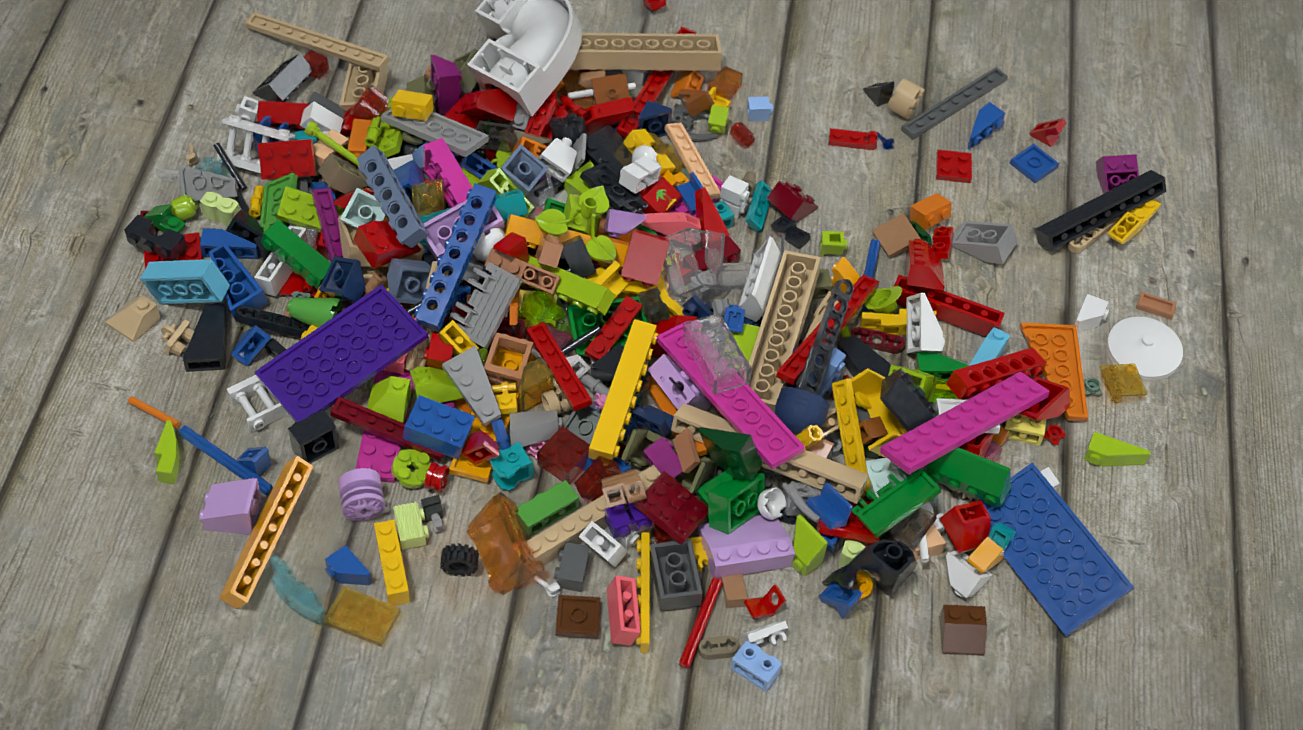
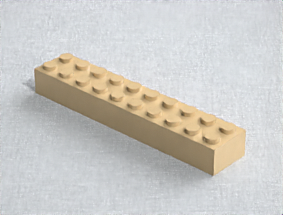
(648, 52)
(782, 323)

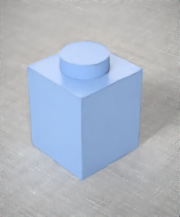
(759, 108)

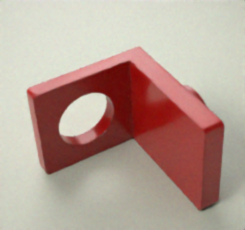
(764, 606)

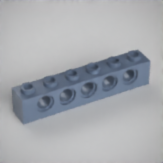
(392, 197)

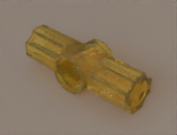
(661, 148)

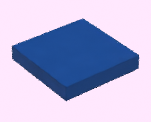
(1034, 163)

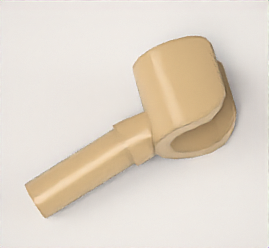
(191, 158)

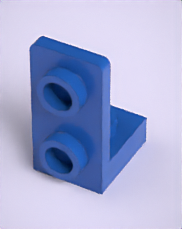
(734, 318)

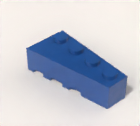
(243, 287)

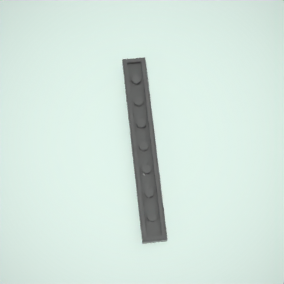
(954, 103)

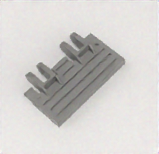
(488, 305)

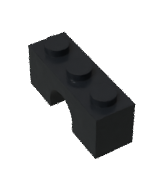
(167, 246)

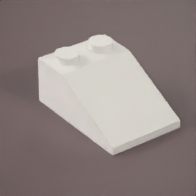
(922, 326)

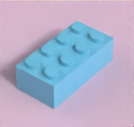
(185, 281)

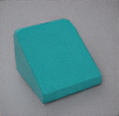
(1002, 535)

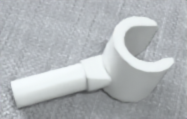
(552, 589)

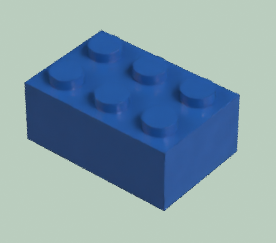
(438, 427)

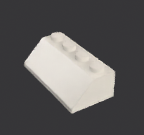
(760, 280)

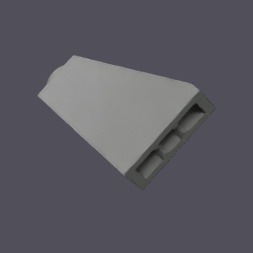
(533, 426)

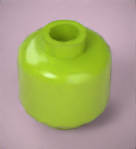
(184, 207)

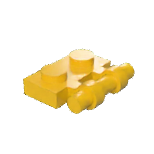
(506, 401)

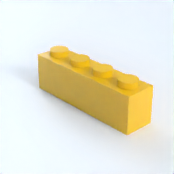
(391, 563)

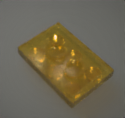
(362, 616)

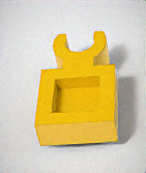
(699, 552)

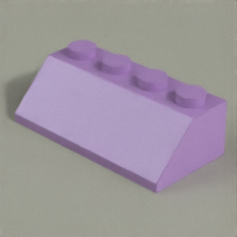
(441, 228)

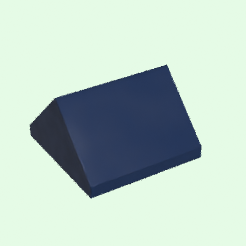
(654, 118)

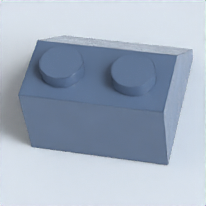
(523, 169)
(407, 279)

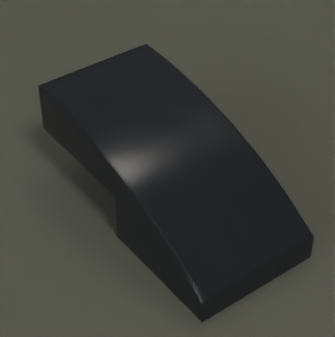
(792, 234)

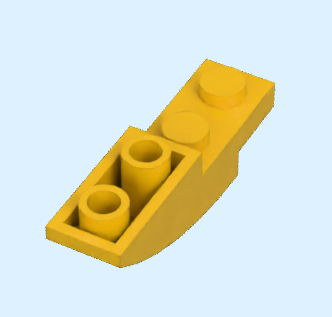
(1133, 221)
(886, 323)

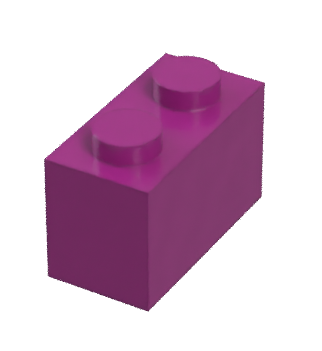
(663, 457)

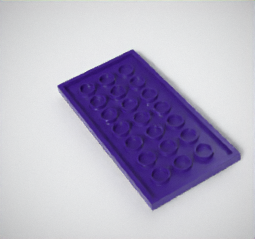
(341, 354)

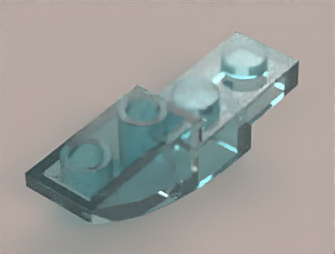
(296, 595)

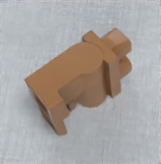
(623, 484)

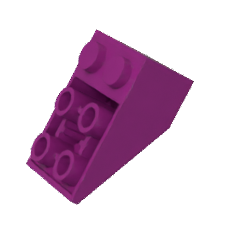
(1116, 170)

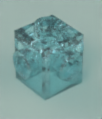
(216, 165)

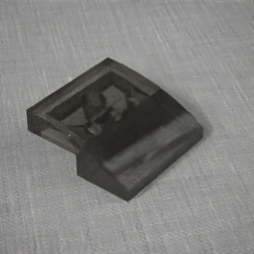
(913, 527)

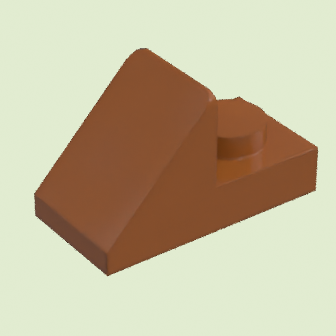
(695, 100)

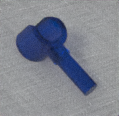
(887, 143)

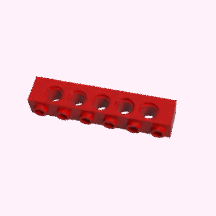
(979, 377)

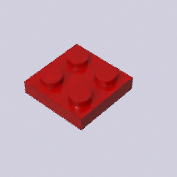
(953, 166)

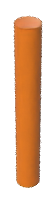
(153, 411)

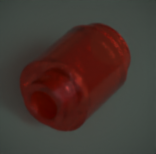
(742, 134)

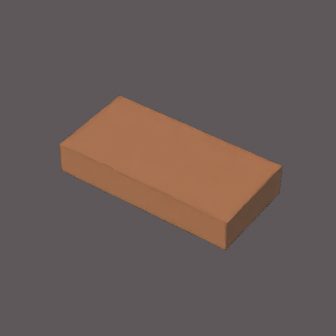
(1156, 305)
(686, 451)

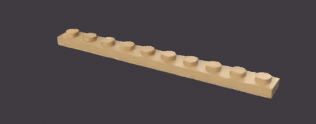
(317, 41)

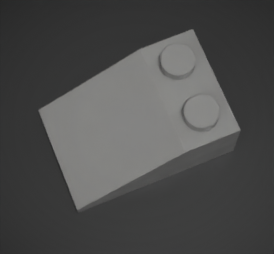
(986, 240)

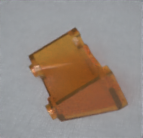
(503, 545)

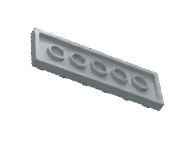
(457, 136)

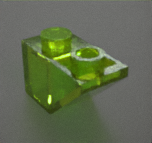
(540, 309)

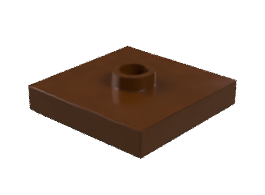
(577, 616)

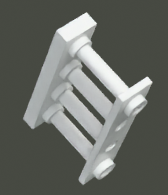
(245, 160)
(241, 391)

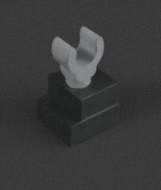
(433, 511)

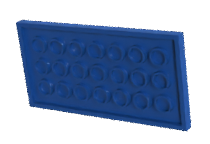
(1056, 553)

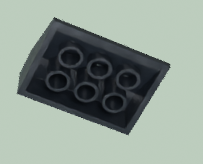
(607, 147)

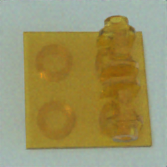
(1122, 381)

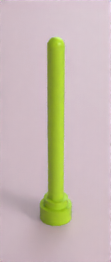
(313, 130)

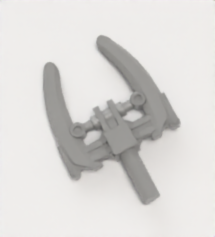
(795, 490)

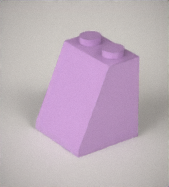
(232, 507)

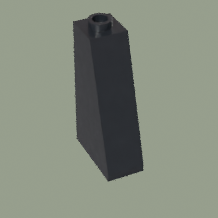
(209, 340)
(861, 356)

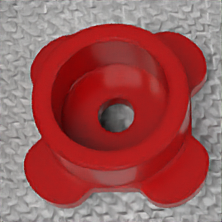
(1054, 430)

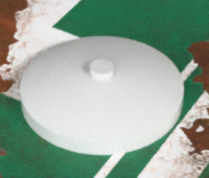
(1148, 345)

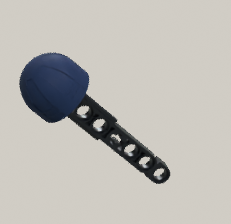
(802, 405)

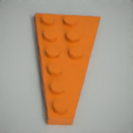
(1060, 349)

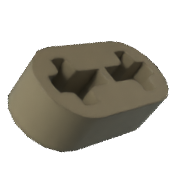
(718, 647)

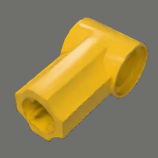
(810, 436)

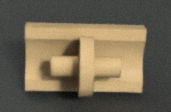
(174, 344)

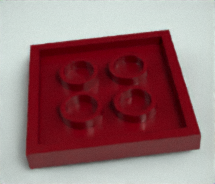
(672, 507)

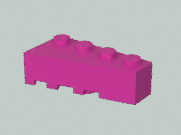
(441, 164)

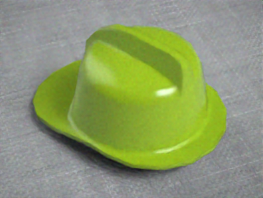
(884, 300)

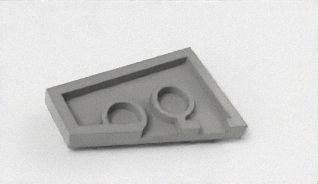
(198, 182)

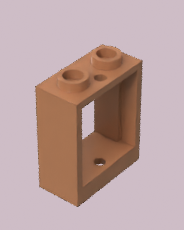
(500, 374)

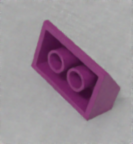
(446, 82)

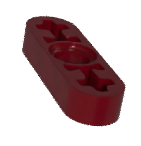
(891, 338)

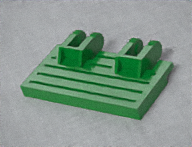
(895, 501)

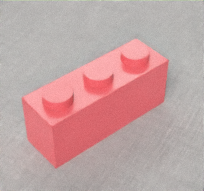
(623, 610)

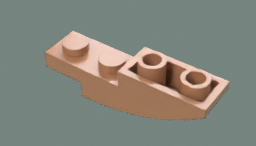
(528, 273)

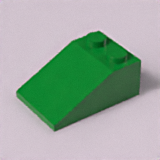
(734, 503)

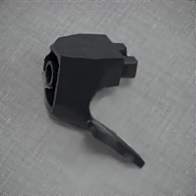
(885, 559)

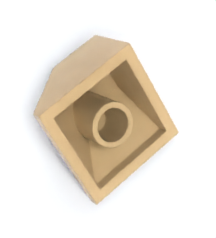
(135, 317)

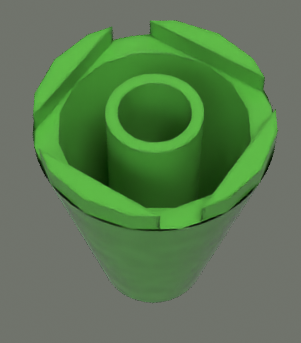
(314, 310)

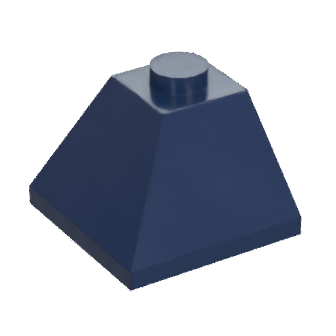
(344, 280)

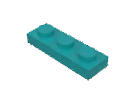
(758, 206)

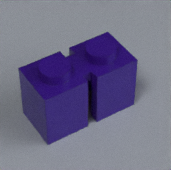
(624, 521)

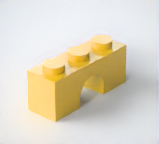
(642, 137)

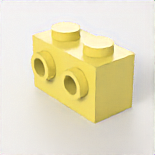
(1025, 429)

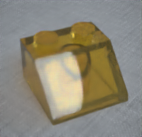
(535, 380)

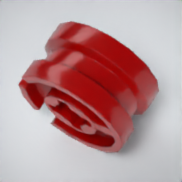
(436, 477)

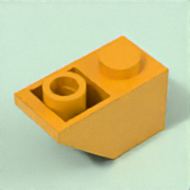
(844, 270)

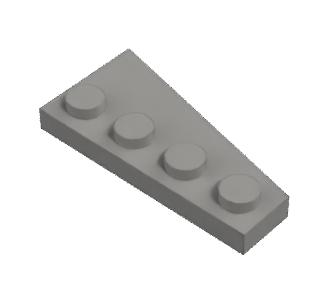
(472, 382)

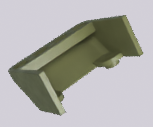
(643, 438)

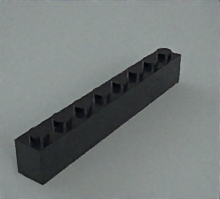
(1101, 210)

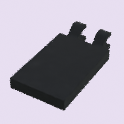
(619, 196)

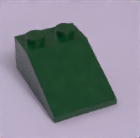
(732, 452)

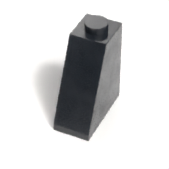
(606, 366)

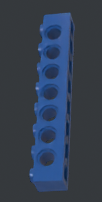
(434, 318)

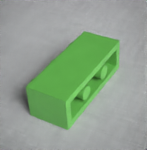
(547, 508)

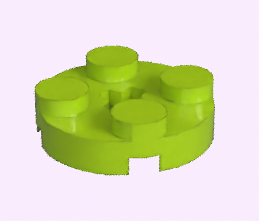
(408, 458)

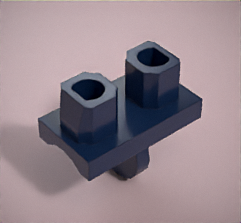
(696, 307)

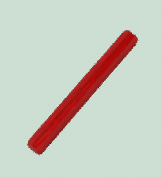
(700, 623)

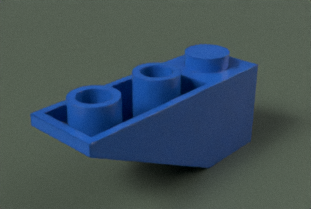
(987, 120)

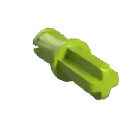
(373, 131)

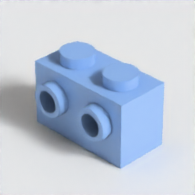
(756, 665)

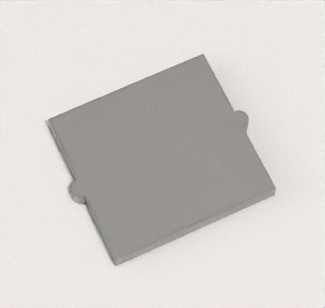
(580, 147)

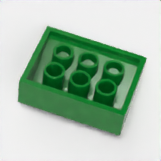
(582, 321)

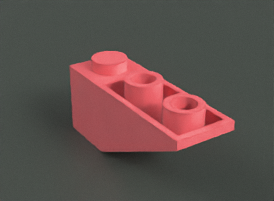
(670, 222)

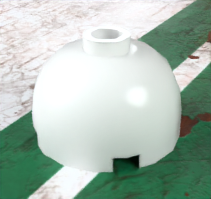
(487, 242)

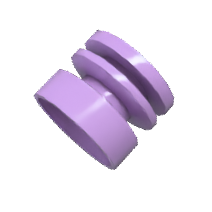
(361, 494)

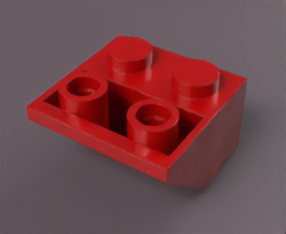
(967, 525)

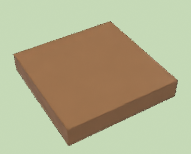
(895, 235)

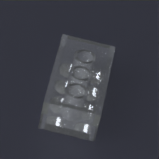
(717, 353)

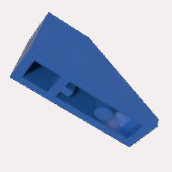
(240, 247)

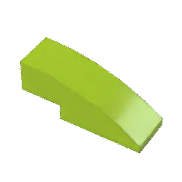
(167, 455)

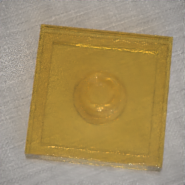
(428, 197)

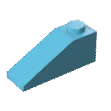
(992, 346)

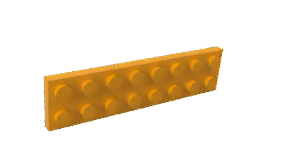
(482, 471)

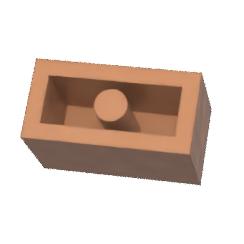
(549, 250)

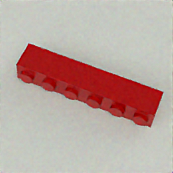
(954, 308)

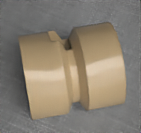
(552, 399)

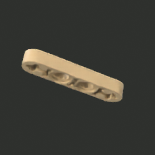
(1086, 242)

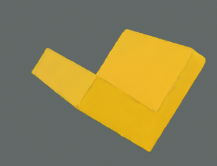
(612, 279)

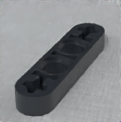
(252, 316)

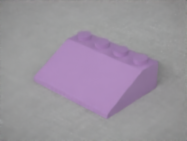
(749, 549)

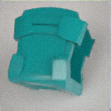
(511, 467)

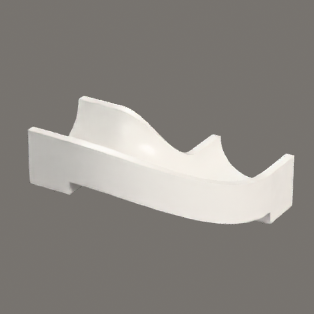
(531, 49)

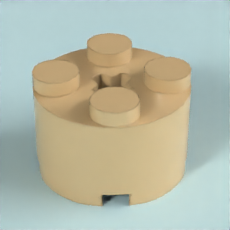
(905, 98)

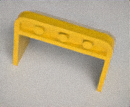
(867, 395)

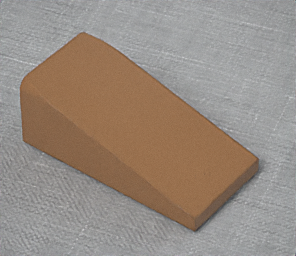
(734, 591)

